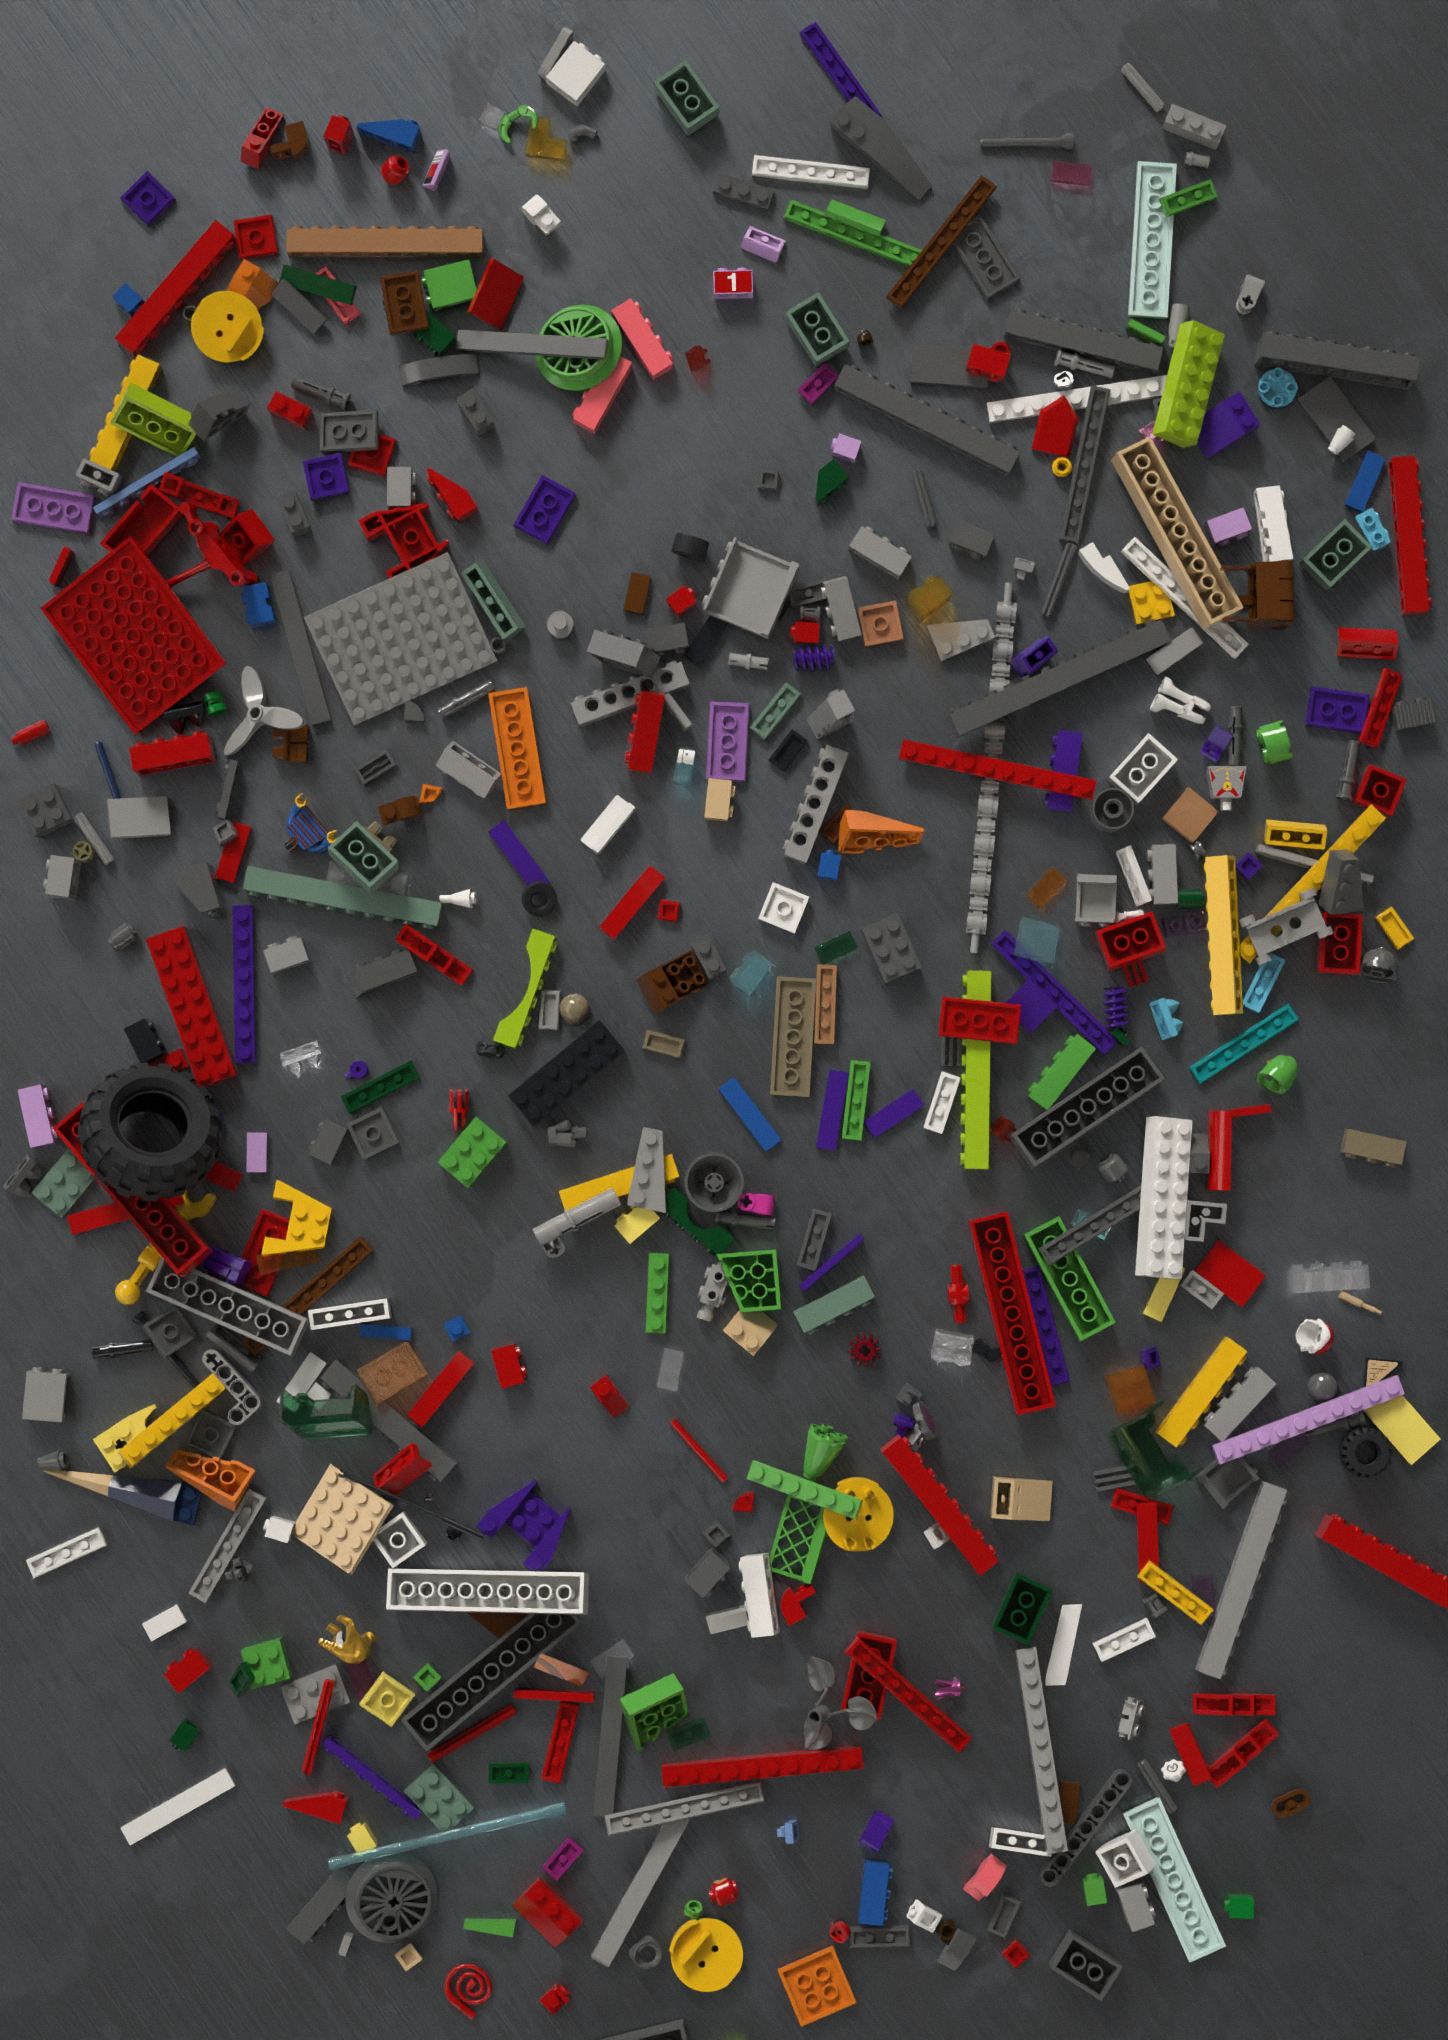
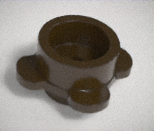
(949, 1924)

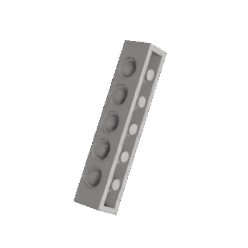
(623, 703)
(838, 759)

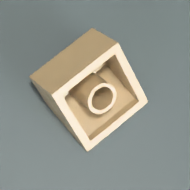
(750, 1329)

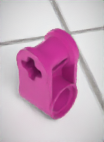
(760, 1203)

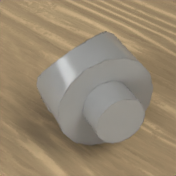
(560, 624)

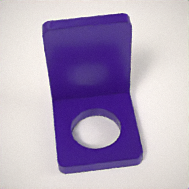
(1216, 743)

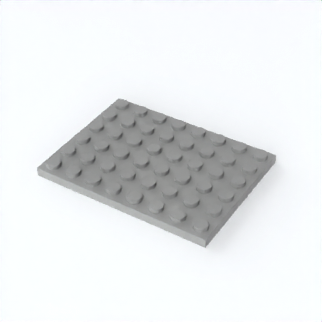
(400, 638)

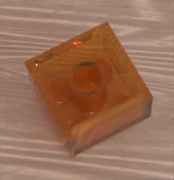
(1129, 1389)

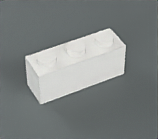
(1017, 1841)

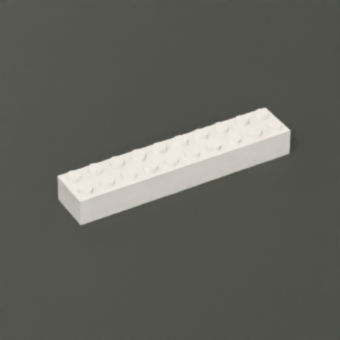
(488, 1591)

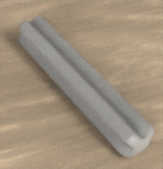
(1142, 86)
(93, 838)

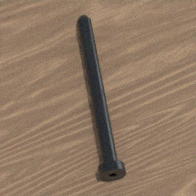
(173, 1358)

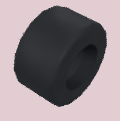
(690, 547)

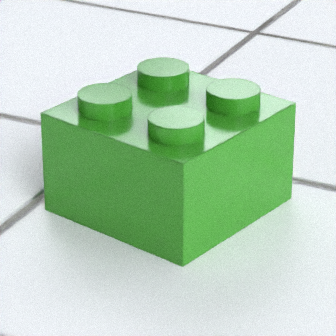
(268, 1662)

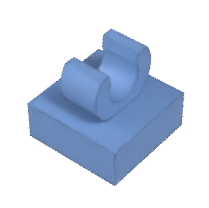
(789, 1831)

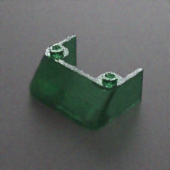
(327, 1416)
(1144, 1457)

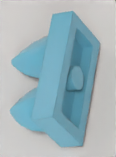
(1162, 1011)

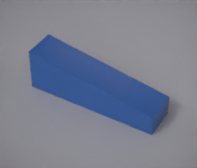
(385, 1332)

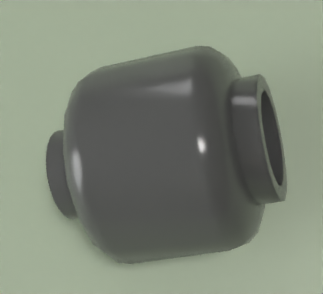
(1112, 1168)

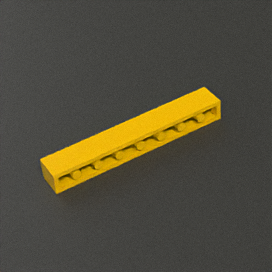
(1223, 935)

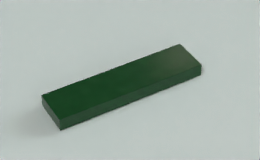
(319, 284)
(380, 1087)

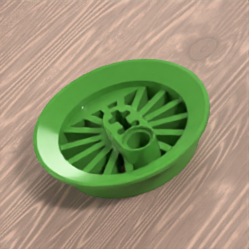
(585, 374)

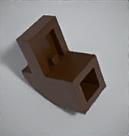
(296, 145)
(401, 809)

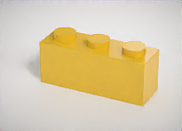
(1295, 834)

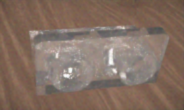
(952, 1347)

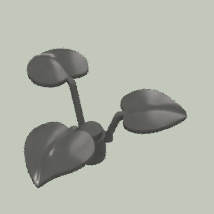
(816, 1732)

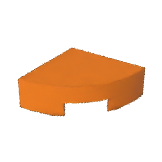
(429, 794)

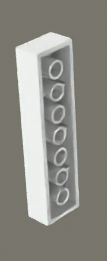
(1163, 1197)

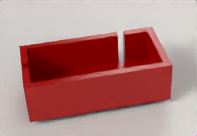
(145, 523)

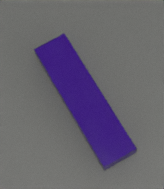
(517, 854)
(832, 1109)
(831, 1262)

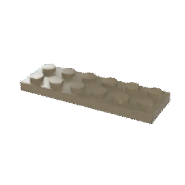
(793, 1036)

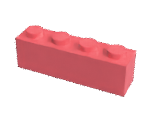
(642, 339)
(600, 397)

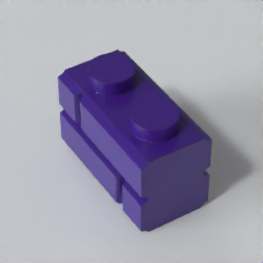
(1034, 656)
(227, 1265)

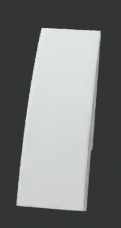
(1103, 568)

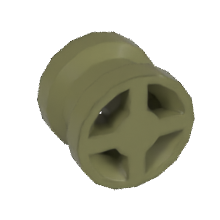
(80, 849)

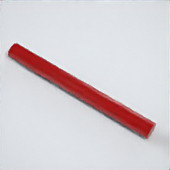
(698, 1450)

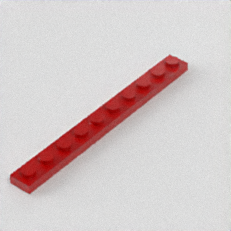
(997, 769)

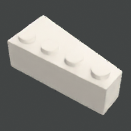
(1272, 524)

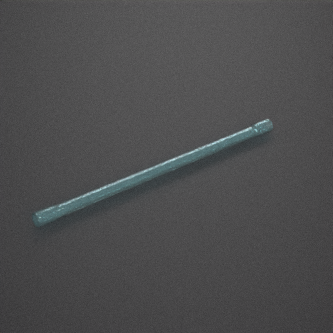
(345, 1860)

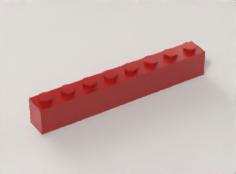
(176, 288)
(1408, 535)
(939, 1505)

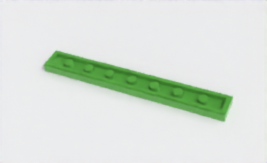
(878, 245)

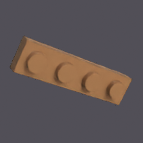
(825, 1004)

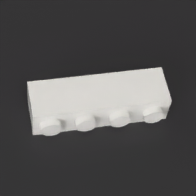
(349, 1314)
(759, 1595)

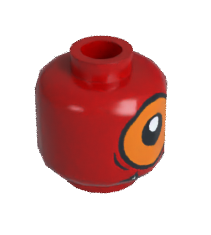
(724, 1892)

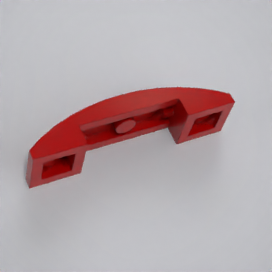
(199, 496)

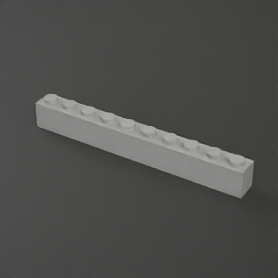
(1241, 1579)
(1041, 1750)

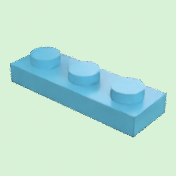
(1262, 983)

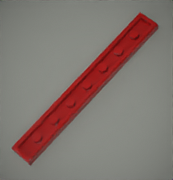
(908, 1695)

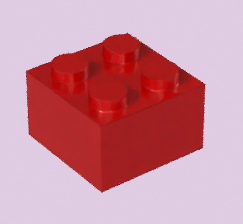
(1379, 789)

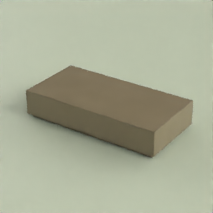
(663, 1044)

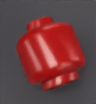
(395, 170)

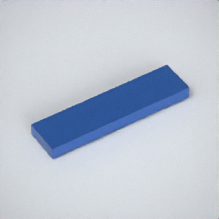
(749, 1114)

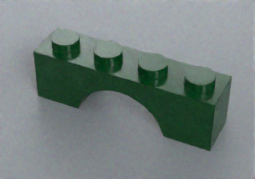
(715, 1239)

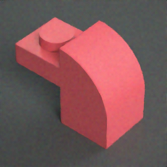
(986, 1877)

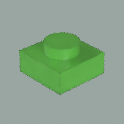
(427, 1677)

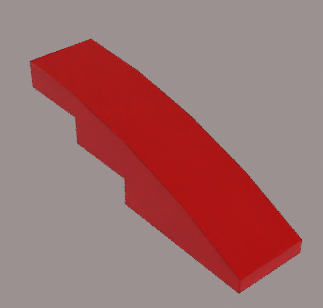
(631, 902)
(433, 954)
(440, 1389)
(1234, 1704)
(1242, 1751)

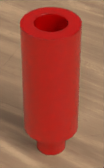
(31, 733)

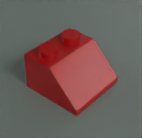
(246, 536)

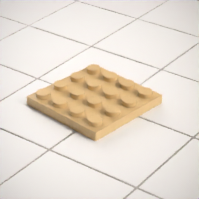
(341, 1519)

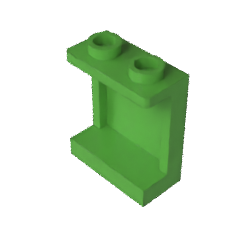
(449, 285)

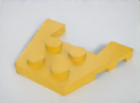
(306, 1226)

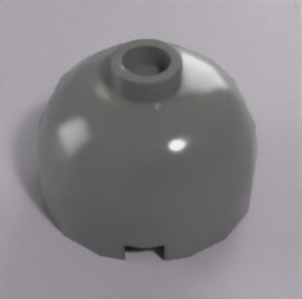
(1379, 965)

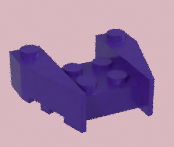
(532, 1520)

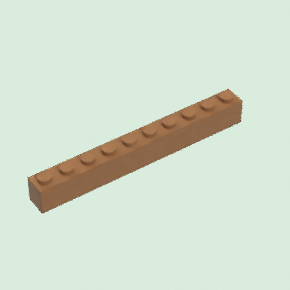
(384, 242)

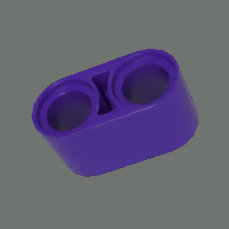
(876, 1831)

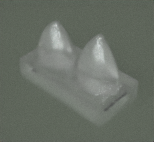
(293, 1058)

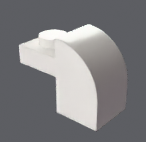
(540, 214)

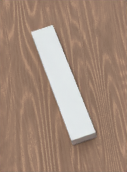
(811, 172)
(178, 1806)

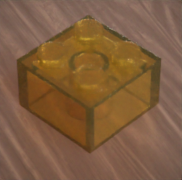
(929, 598)

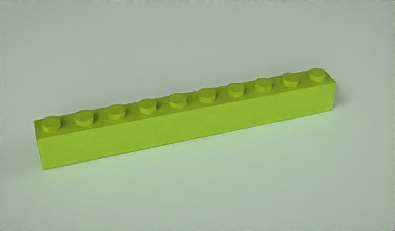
(976, 1082)

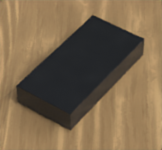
(787, 750)

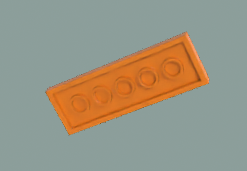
(517, 748)

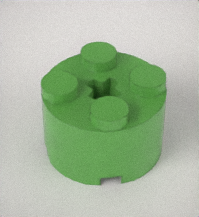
(1275, 742)

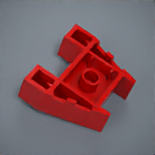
(407, 534)

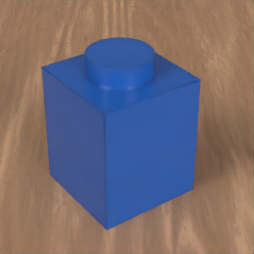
(128, 299)
(829, 865)

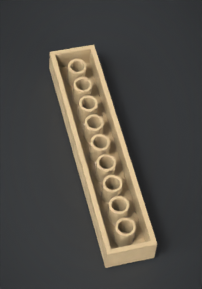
(1176, 533)

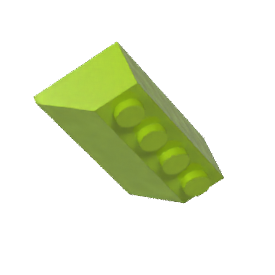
(154, 420)

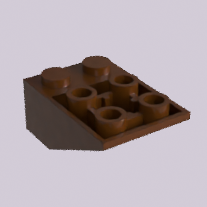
(672, 981)

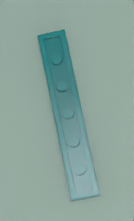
(1244, 1043)

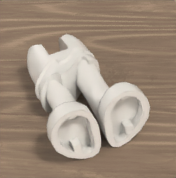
(1185, 712)

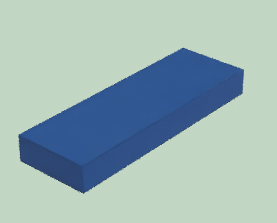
(1364, 481)

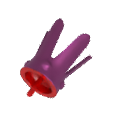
(951, 1689)

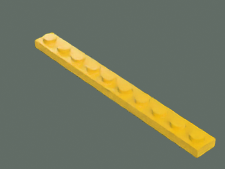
(1349, 840)

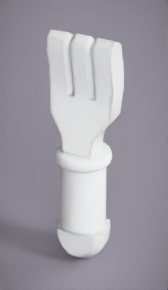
(1128, 915)

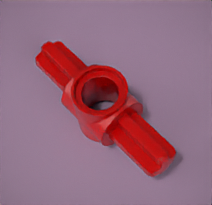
(958, 1294)

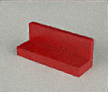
(1367, 643)
(401, 1470)

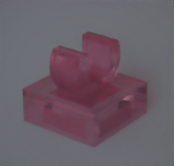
(1147, 431)

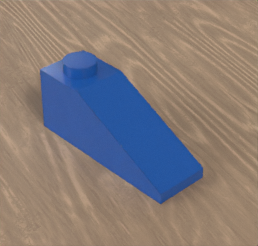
(393, 132)

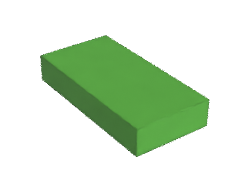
(1144, 332)

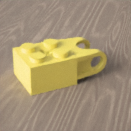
(124, 1431)

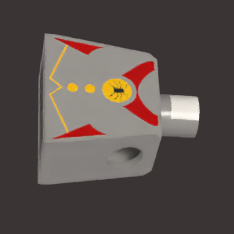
(1225, 784)

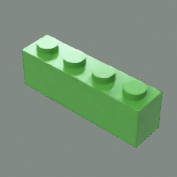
(1061, 1072)

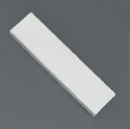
(66, 1552)

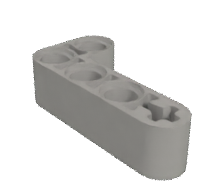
(229, 1384)

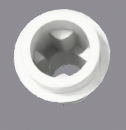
(1341, 439)

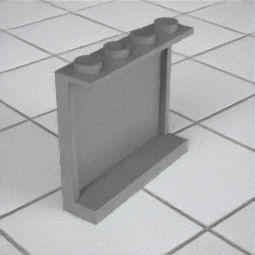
(750, 588)

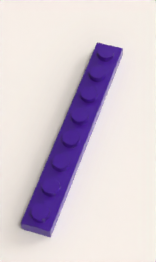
(244, 984)
(1067, 1004)

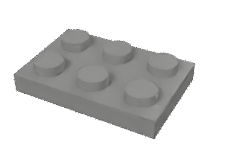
(304, 1693)

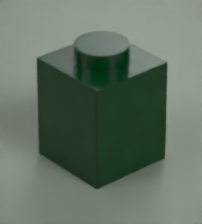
(184, 1735)

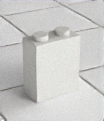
(576, 73)

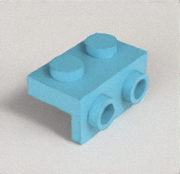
(1372, 529)

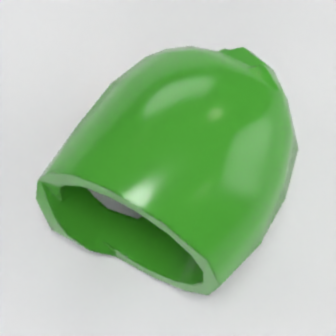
(1282, 1070)

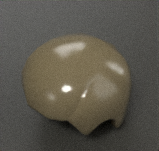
(575, 1009)

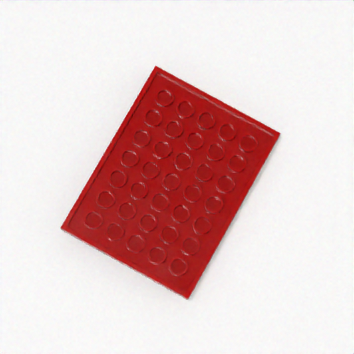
(133, 635)

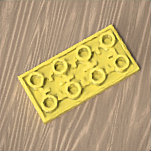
(1403, 1427)

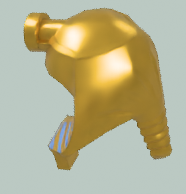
(355, 1648)

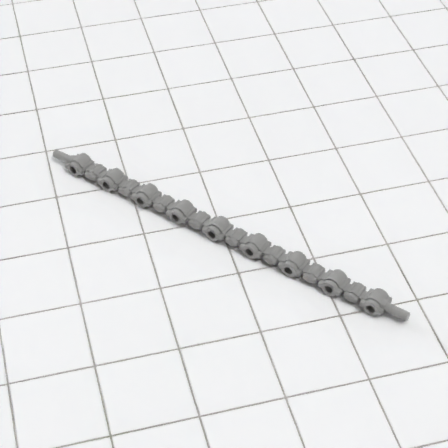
(988, 803)

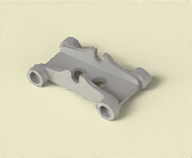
(1310, 919)

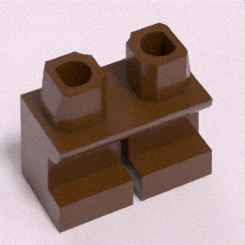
(295, 745)

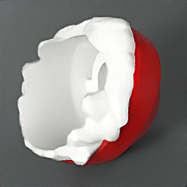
(1314, 1336)

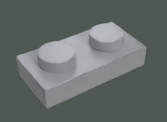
(1201, 1289)

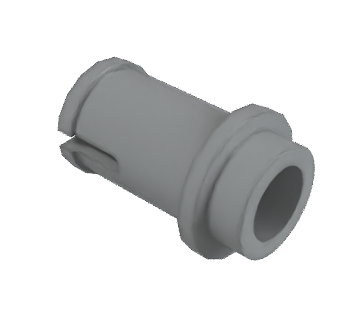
(1196, 159)

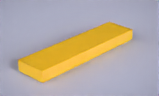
(1175, 1592)

